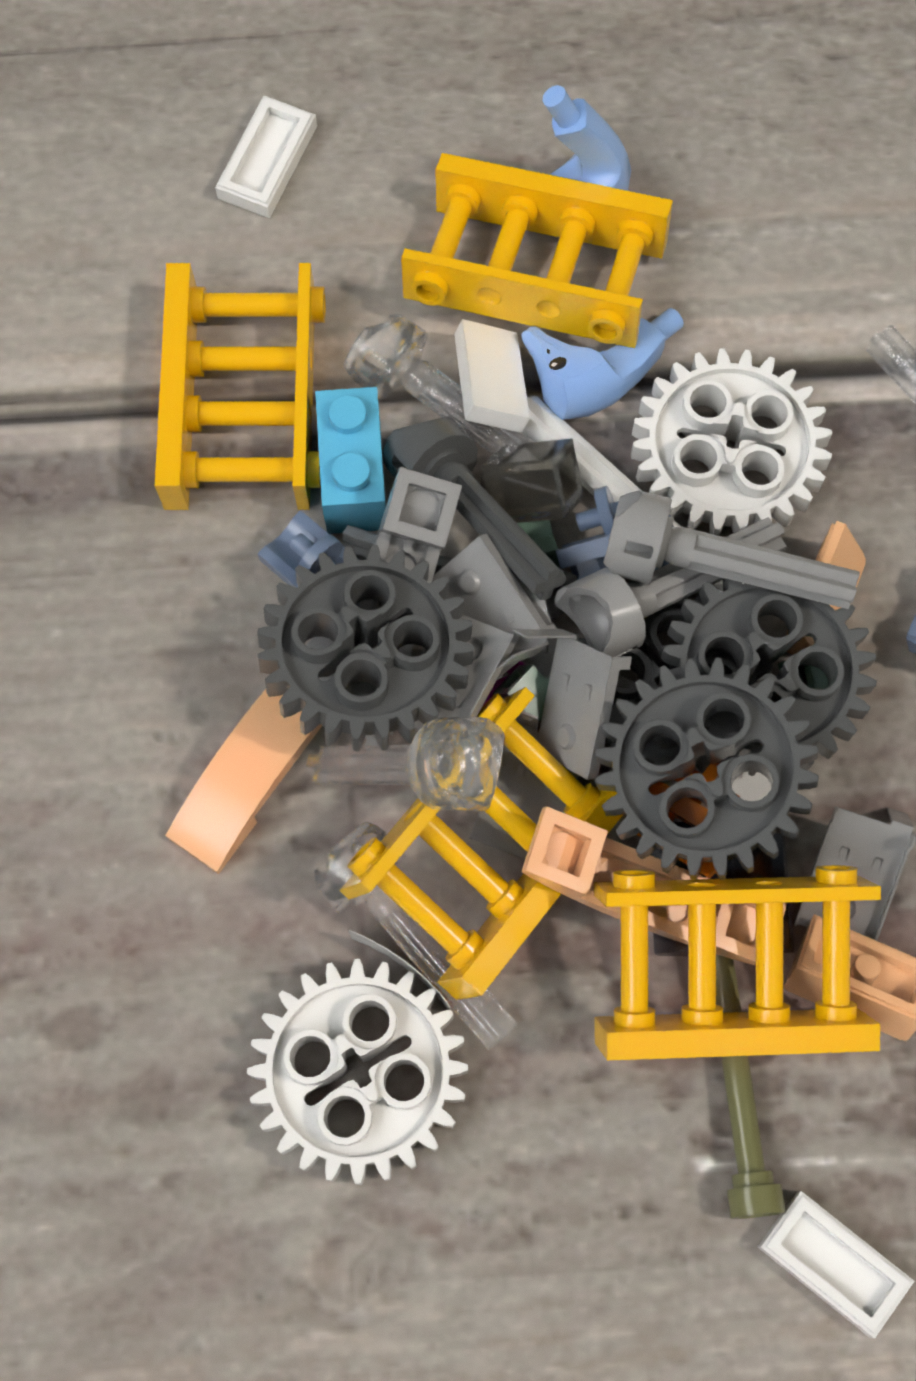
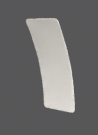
(362, 939)

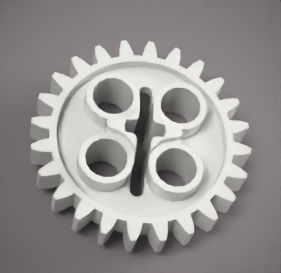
(737, 395)
(327, 1017)

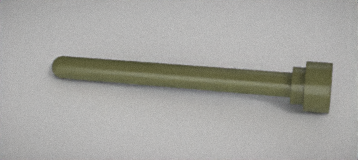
(753, 1187)

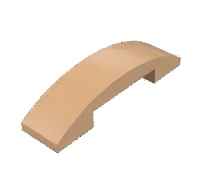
(238, 783)
(575, 854)

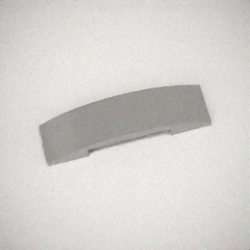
(417, 523)

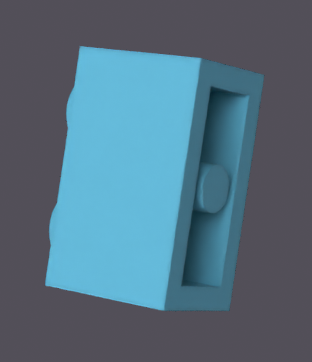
(350, 458)

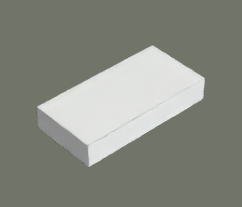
(266, 156)
(491, 376)
(836, 1264)

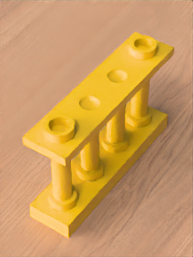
(544, 205)
(188, 358)
(513, 905)
(769, 1024)

